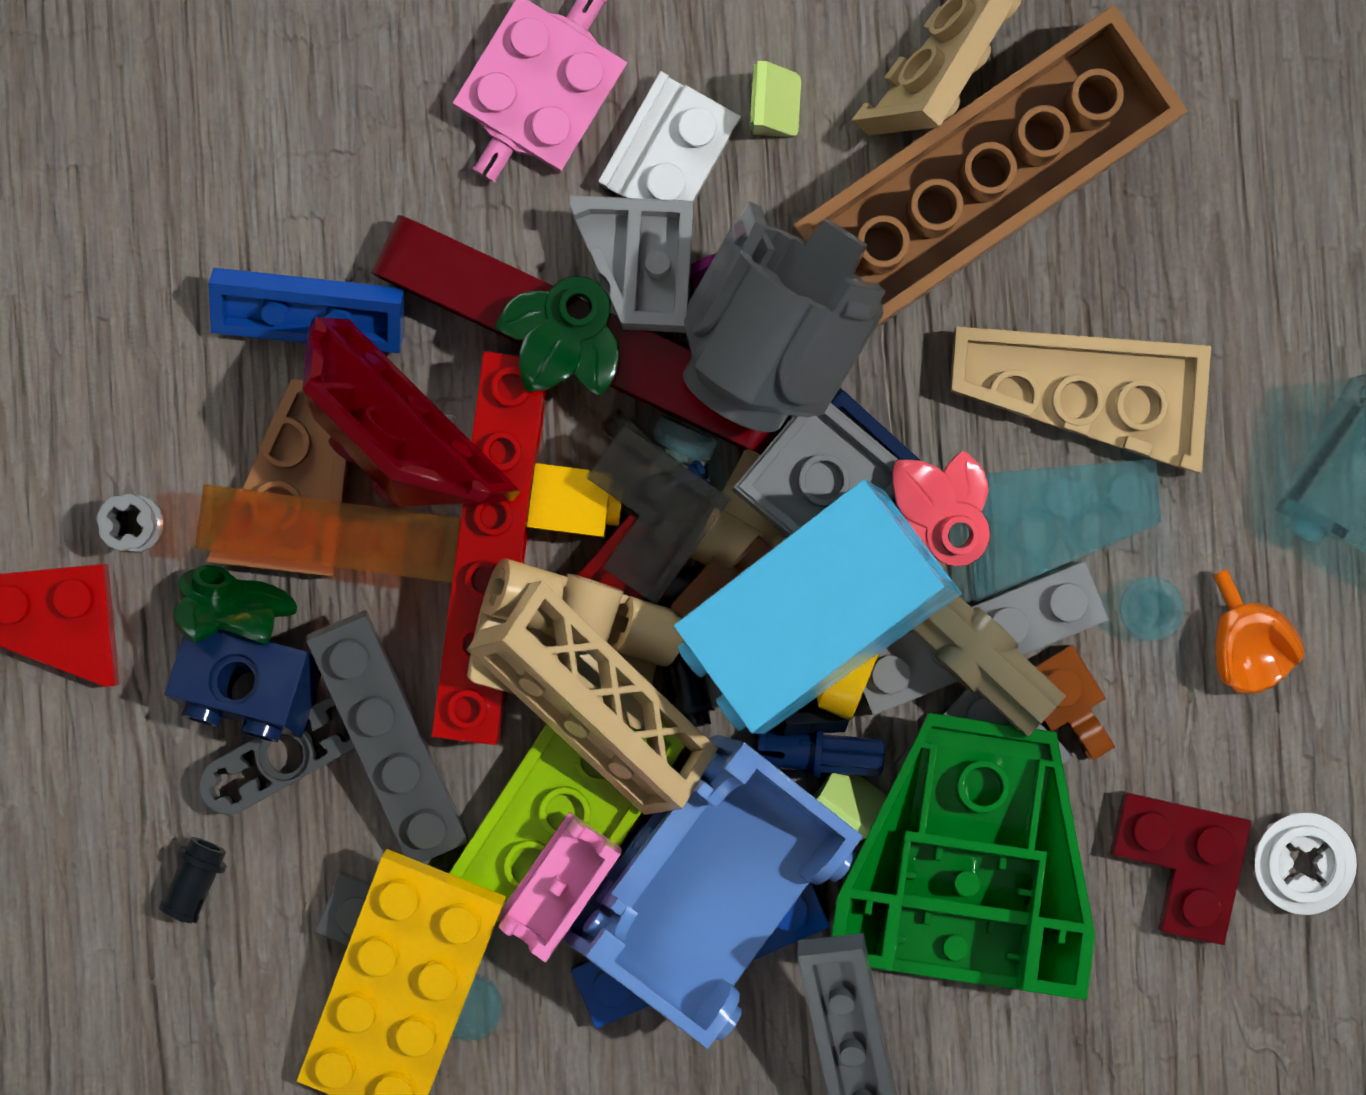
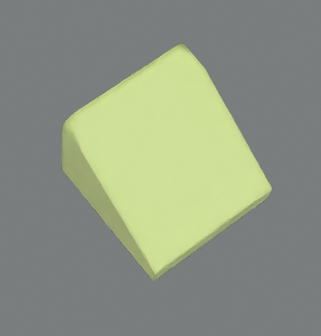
(774, 101)
(851, 799)

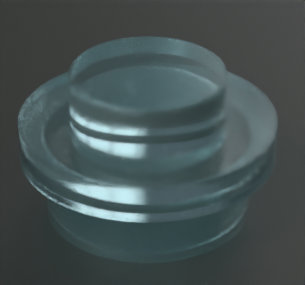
(1152, 608)

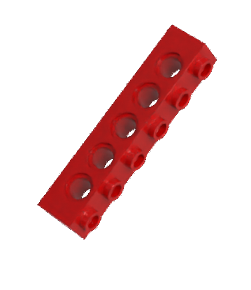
(510, 436)

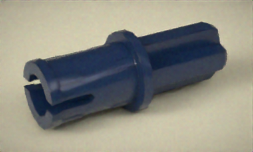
(823, 753)

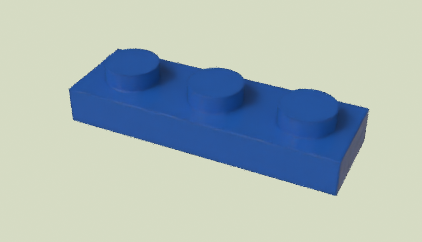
(287, 305)

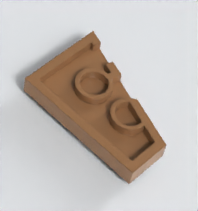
(293, 462)

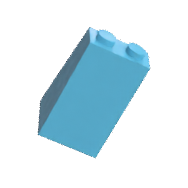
(814, 609)

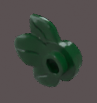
(558, 343)
(217, 600)

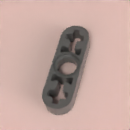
(252, 791)

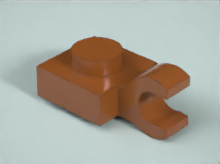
(1082, 692)

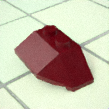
(391, 425)

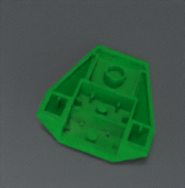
(975, 865)

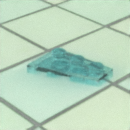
(1060, 515)

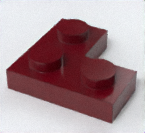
(1203, 855)

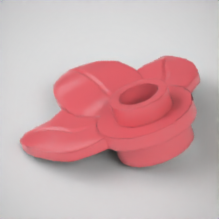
(939, 499)

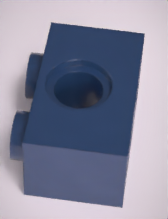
(280, 695)

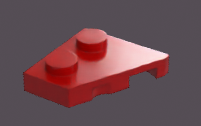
(62, 620)

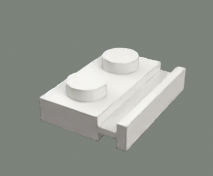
(670, 144)

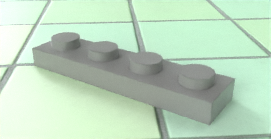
(1031, 615)

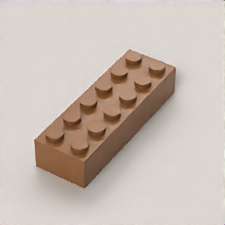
(1002, 160)

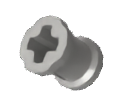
(112, 528)

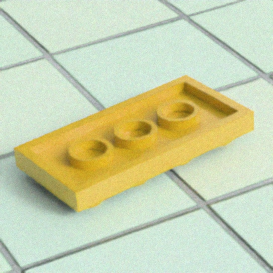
(401, 981)

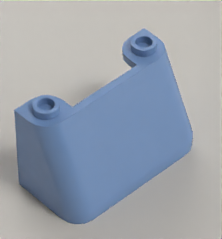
(709, 888)

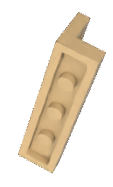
(580, 717)

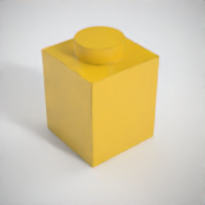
(570, 503)

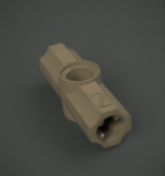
(986, 661)

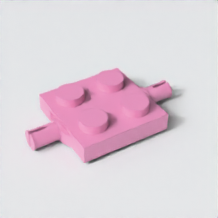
(539, 85)

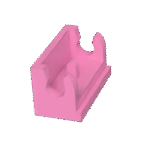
(558, 886)

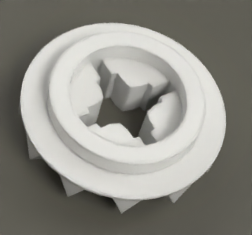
(1334, 863)

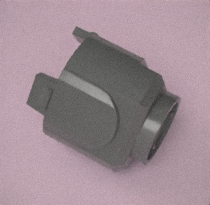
(778, 322)

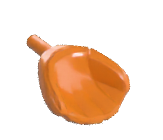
(1253, 642)

